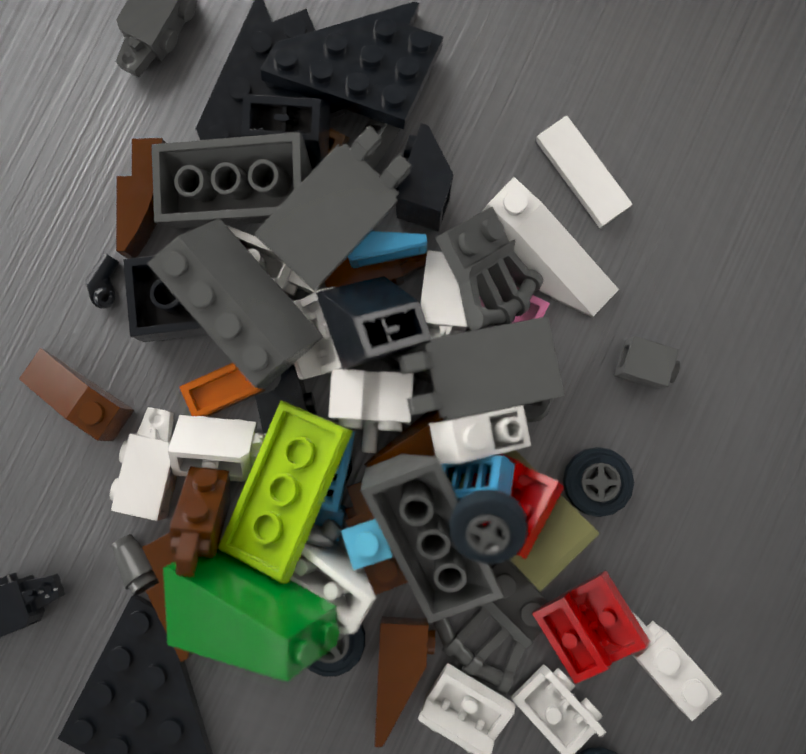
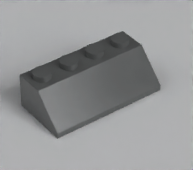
(226, 178)
(236, 301)
(414, 511)

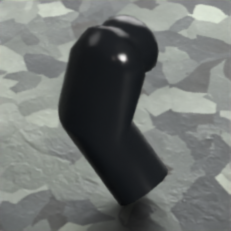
(99, 282)

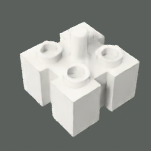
(370, 402)

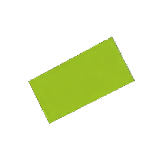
(285, 491)

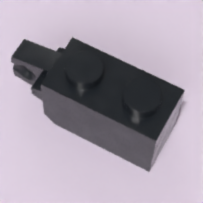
(24, 600)

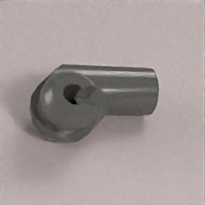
(326, 534)

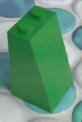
(247, 617)

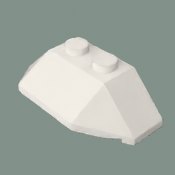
(332, 577)

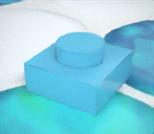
(366, 544)

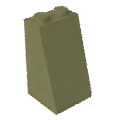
(559, 541)

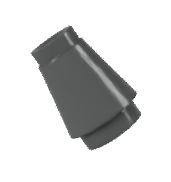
(133, 565)

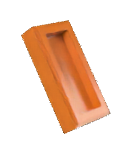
(217, 391)

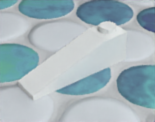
(550, 250)

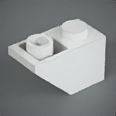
(480, 435)

